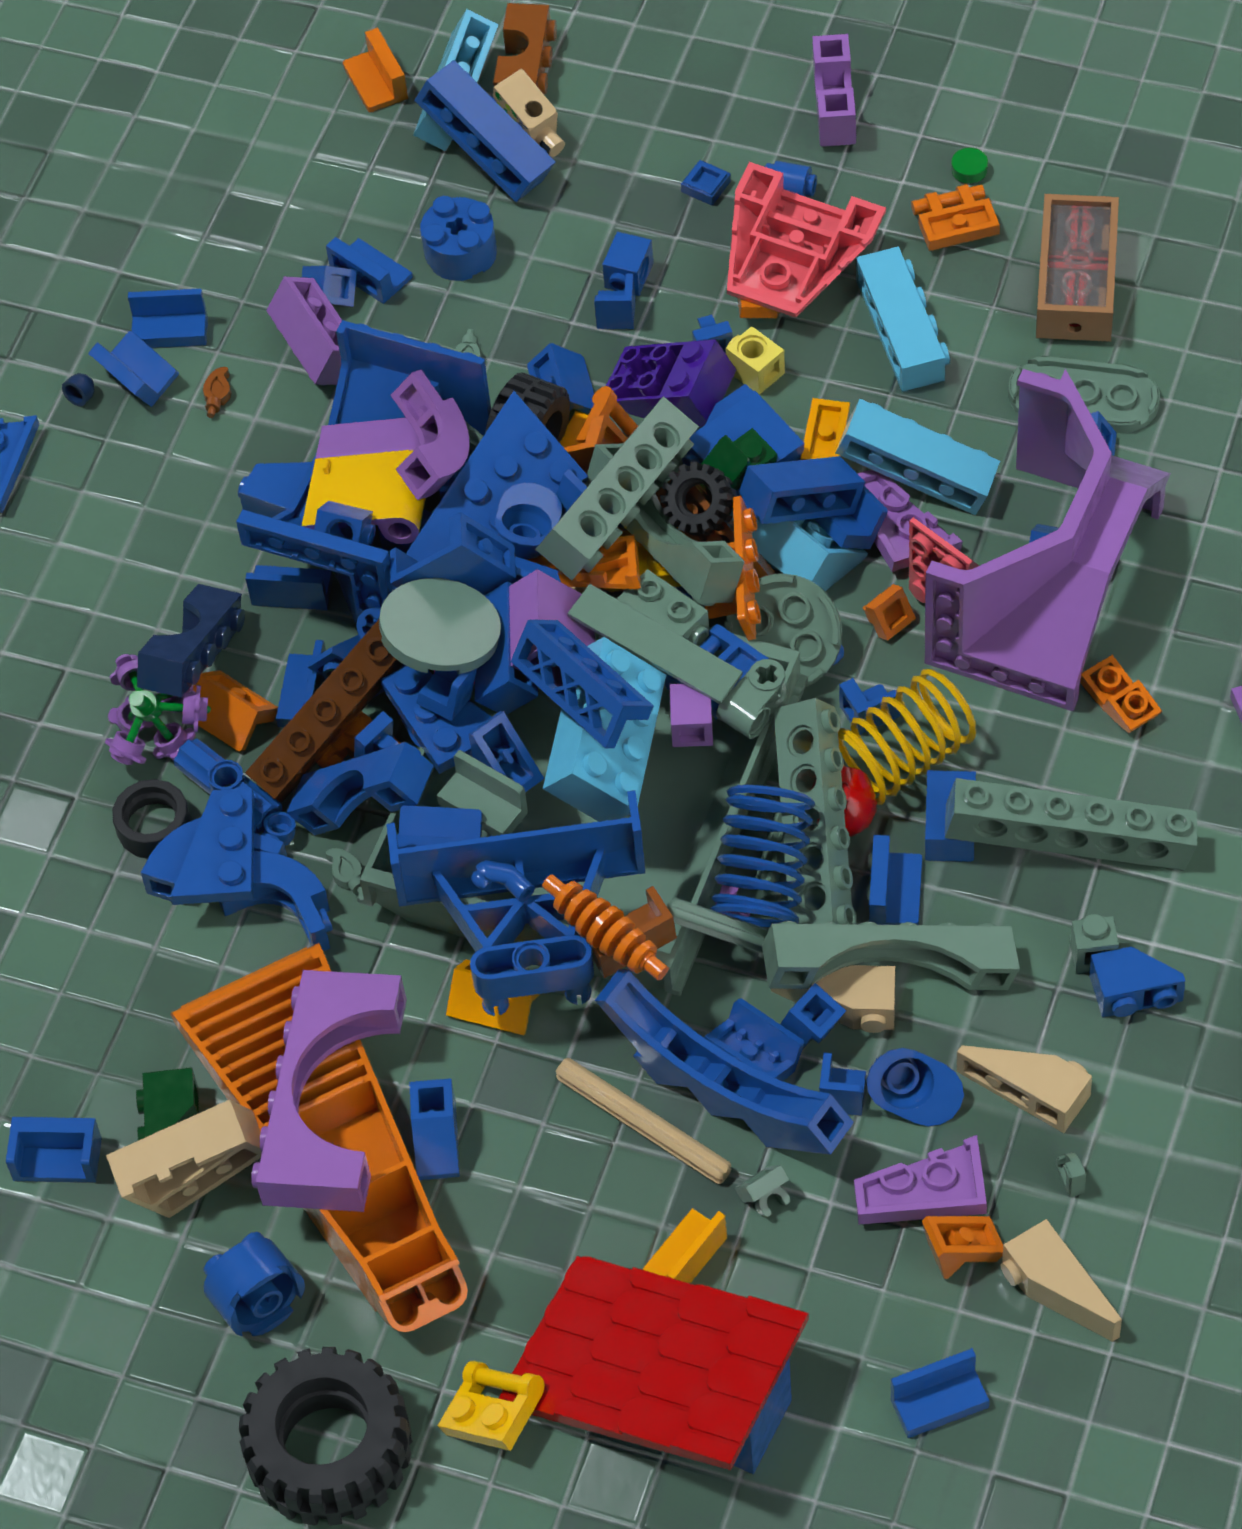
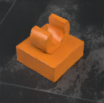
(889, 612)

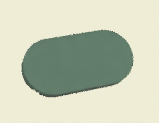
(1115, 390)

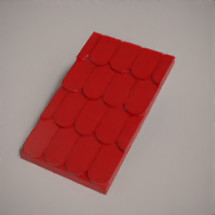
(664, 1363)

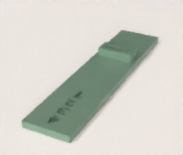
(655, 644)

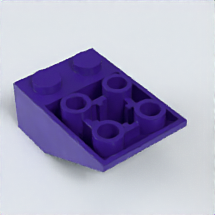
(685, 373)

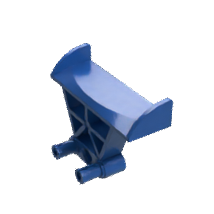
(569, 852)

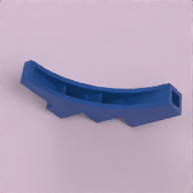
(678, 1056)

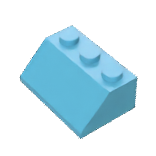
(805, 551)

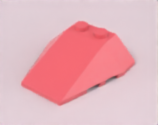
(791, 244)

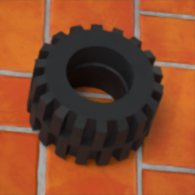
(544, 399)

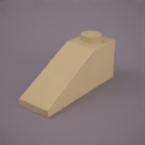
(862, 991)
(1032, 1081)
(1057, 1280)

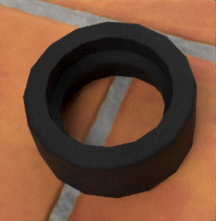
(138, 796)

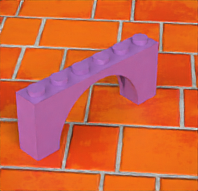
(328, 1014)

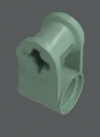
(754, 698)

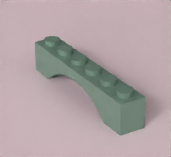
(703, 569)
(970, 955)

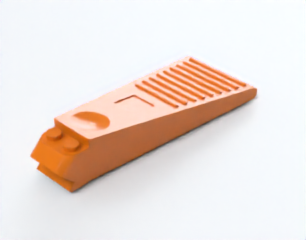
(396, 1243)

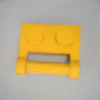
(488, 1418)

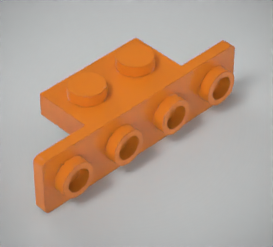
(744, 599)

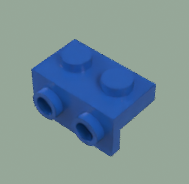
(758, 1041)

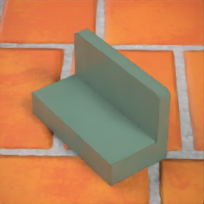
(487, 790)

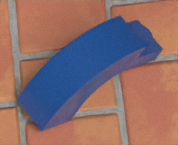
(168, 857)
(292, 886)

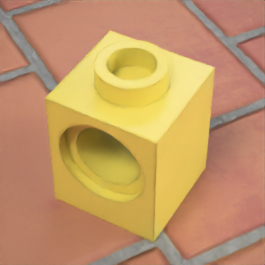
(756, 359)

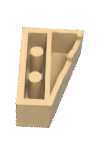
(187, 1158)

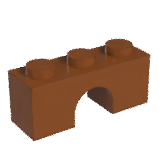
(527, 33)

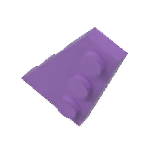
(894, 533)
(937, 1186)

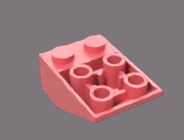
(928, 546)

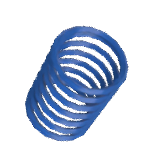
(744, 904)

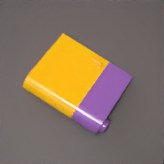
(358, 469)

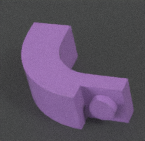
(440, 433)

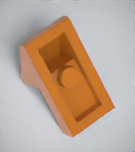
(961, 1240)

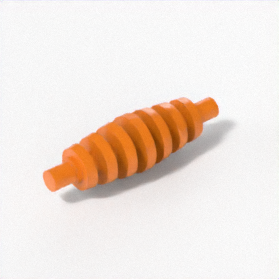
(605, 927)

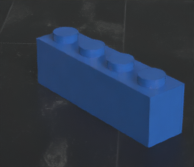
(484, 130)

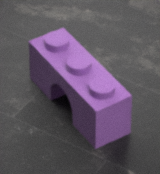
(834, 90)

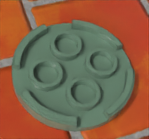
(798, 618)
(439, 626)

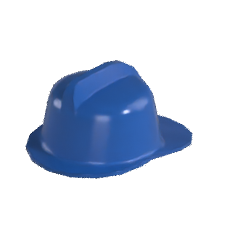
(527, 516)
(915, 1087)

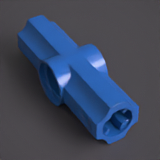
(214, 772)

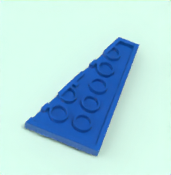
(510, 453)

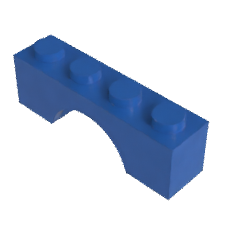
(330, 794)

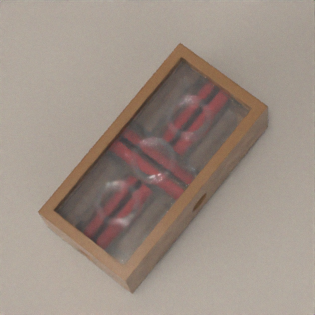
(1077, 267)

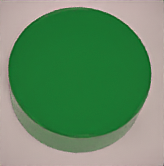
(969, 165)

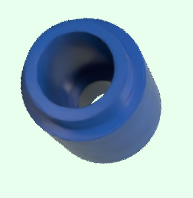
(796, 177)

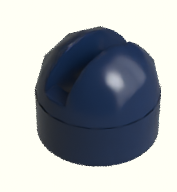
(78, 389)

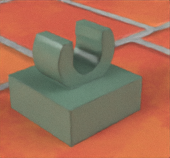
(761, 1186)

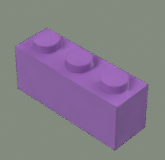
(308, 326)

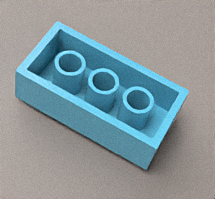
(596, 776)

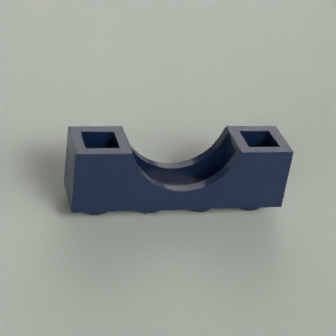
(176, 661)

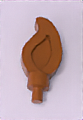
(216, 390)

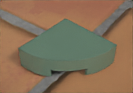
(1071, 1173)

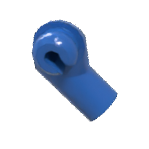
(505, 874)

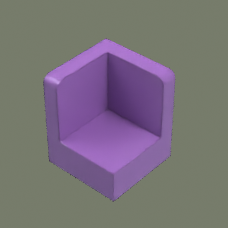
(690, 717)

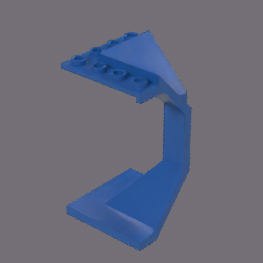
(370, 371)

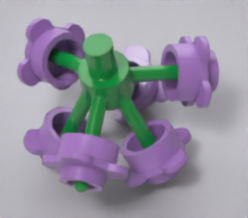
(143, 711)

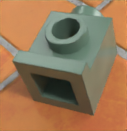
(1091, 935)

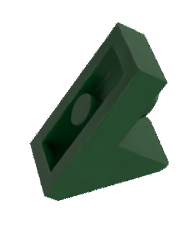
(736, 455)

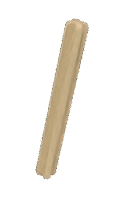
(643, 1121)

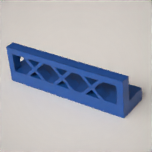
(583, 669)

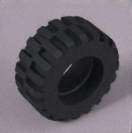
(313, 1385)

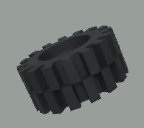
(676, 499)

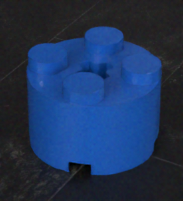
(458, 237)
(252, 1285)

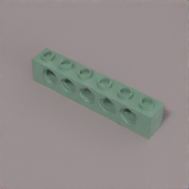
(617, 489)
(798, 768)
(1070, 824)

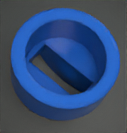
(280, 825)

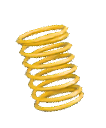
(930, 712)

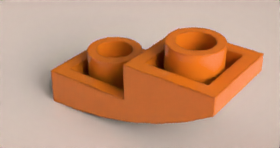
(1118, 695)

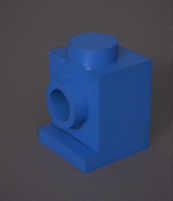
(813, 1015)

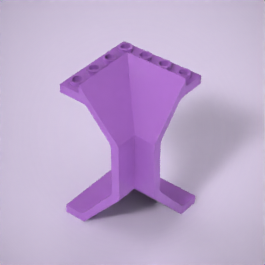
(1034, 610)

